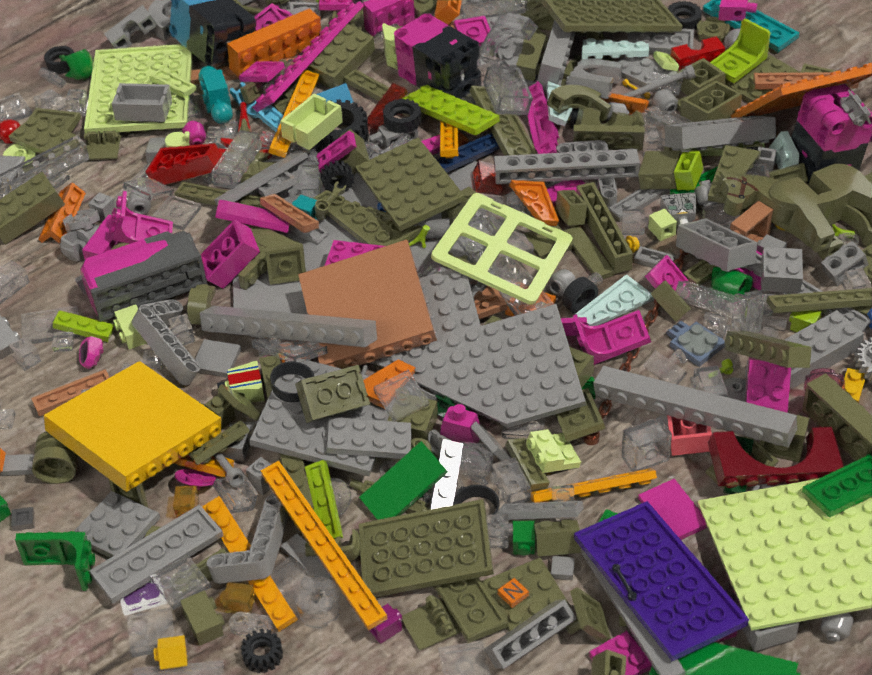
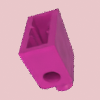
(735, 9)
(458, 424)

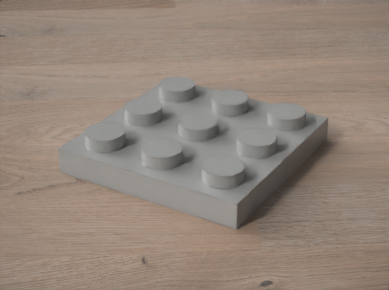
(117, 524)

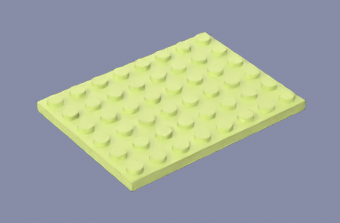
(134, 67)

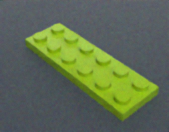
(453, 110)

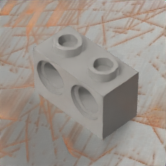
(843, 261)

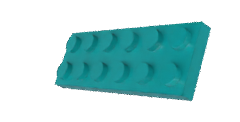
(779, 33)

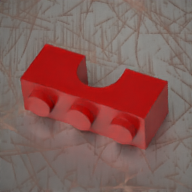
(685, 56)

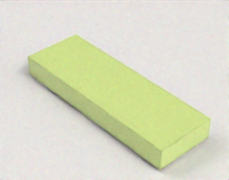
(177, 85)

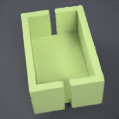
(310, 121)

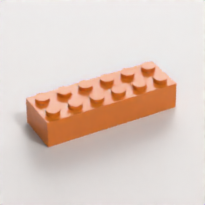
(274, 41)

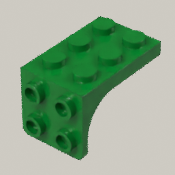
(58, 549)

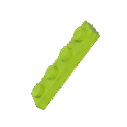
(323, 497)

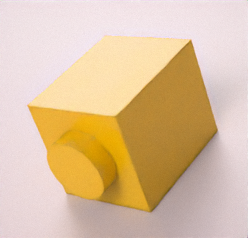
(171, 652)

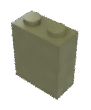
(658, 169)

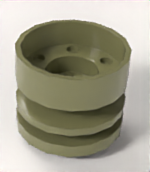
(53, 460)

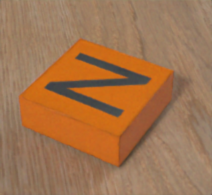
(513, 592)

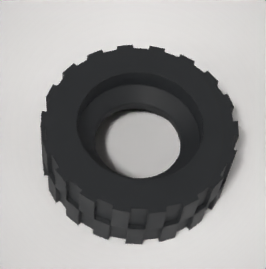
(689, 9)
(402, 125)

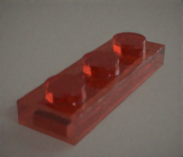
(394, 92)

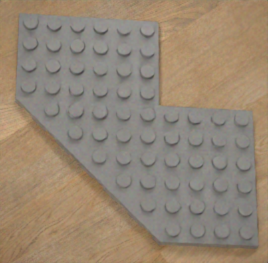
(499, 369)

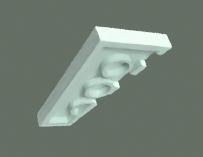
(598, 48)
(615, 301)

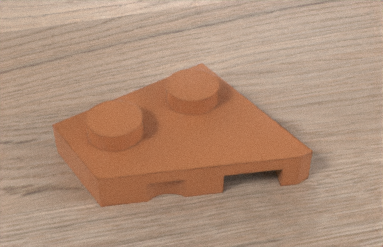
(489, 302)

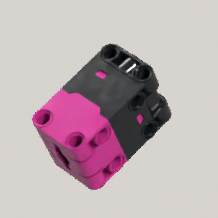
(437, 56)
(826, 132)

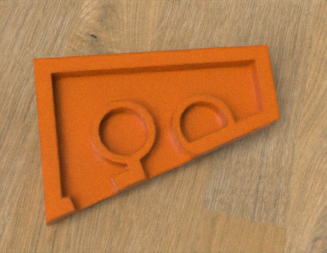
(536, 199)
(382, 375)

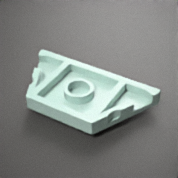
(786, 151)

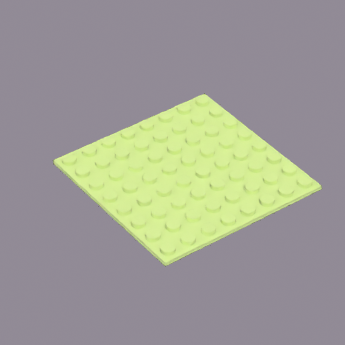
(790, 556)

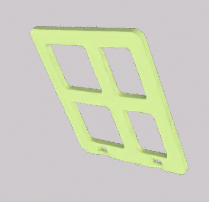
(498, 245)

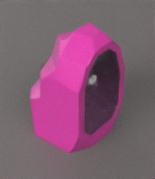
(90, 351)

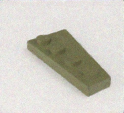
(734, 161)

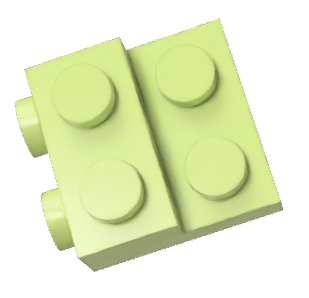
(552, 451)

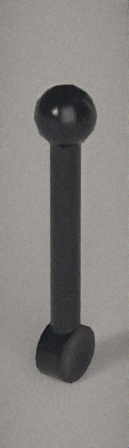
(632, 596)

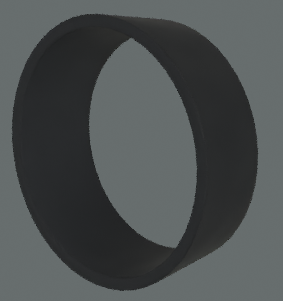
(289, 368)
(477, 491)

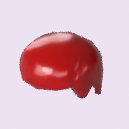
(6, 128)

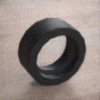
(53, 54)
(580, 286)

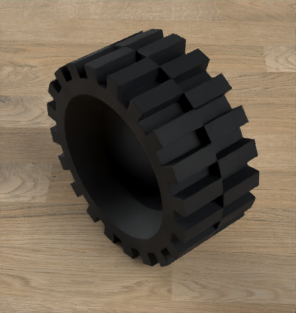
(352, 116)

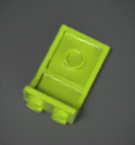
(746, 52)

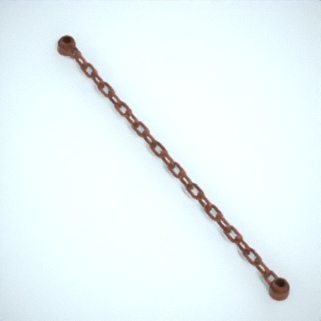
(593, 439)

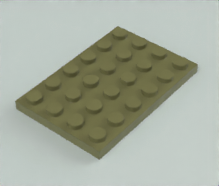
(409, 184)
(425, 548)

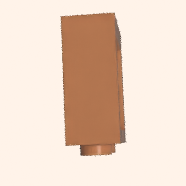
(752, 222)

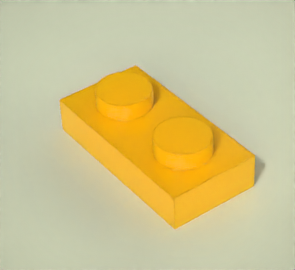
(854, 383)

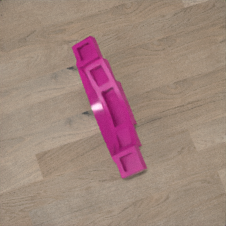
(543, 131)

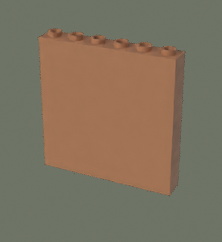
(374, 287)

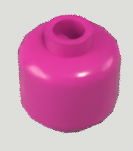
(197, 132)

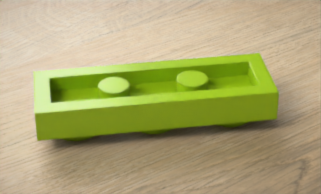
(83, 325)

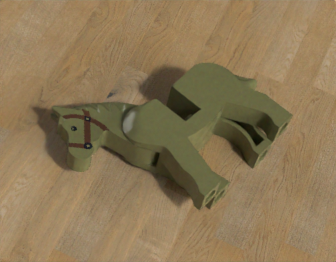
(805, 209)

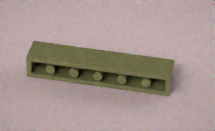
(605, 229)
(768, 349)

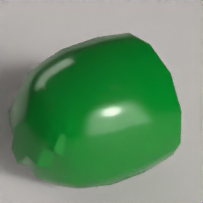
(80, 64)
(731, 281)

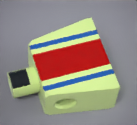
(245, 381)

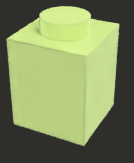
(662, 224)

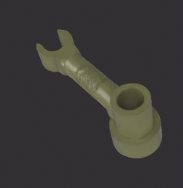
(322, 205)

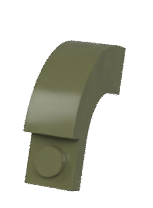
(575, 96)

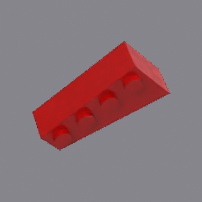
(183, 162)

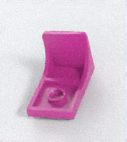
(133, 227)
(612, 337)

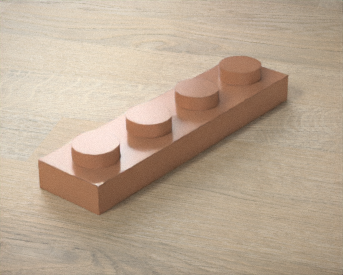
(289, 213)
(52, 399)

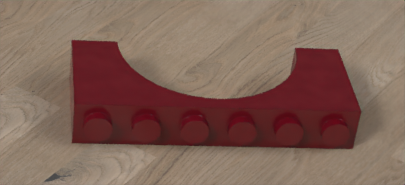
(737, 468)

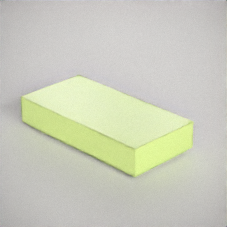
(665, 61)

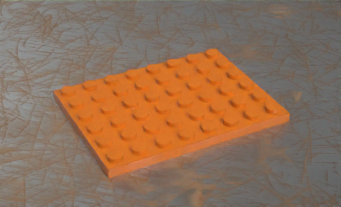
(791, 95)

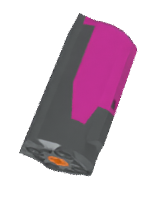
(142, 273)

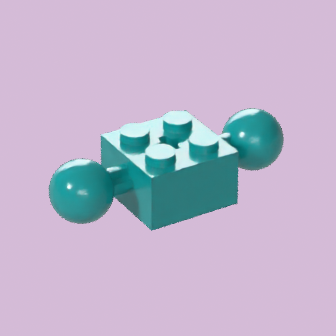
(215, 94)

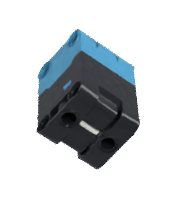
(208, 27)

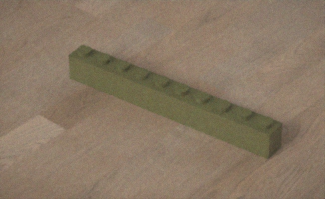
(293, 465)

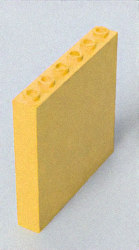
(132, 425)

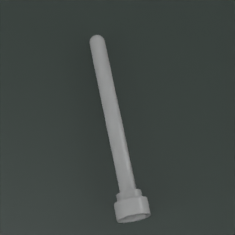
(686, 73)
(234, 475)

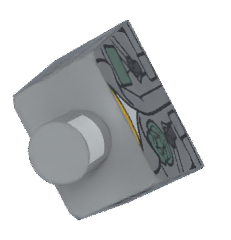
(680, 206)

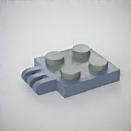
(695, 342)

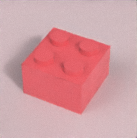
(688, 436)

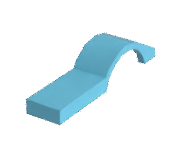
(268, 115)

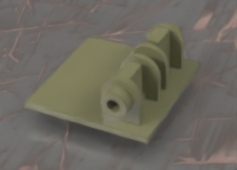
(102, 146)
(429, 623)

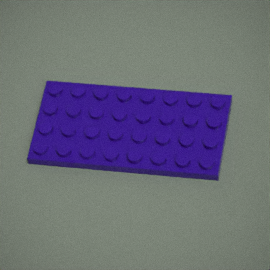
(674, 591)

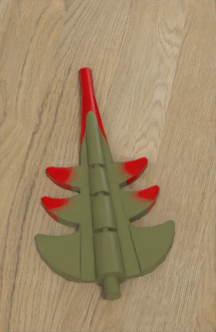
(257, 165)

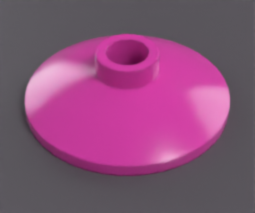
(194, 477)

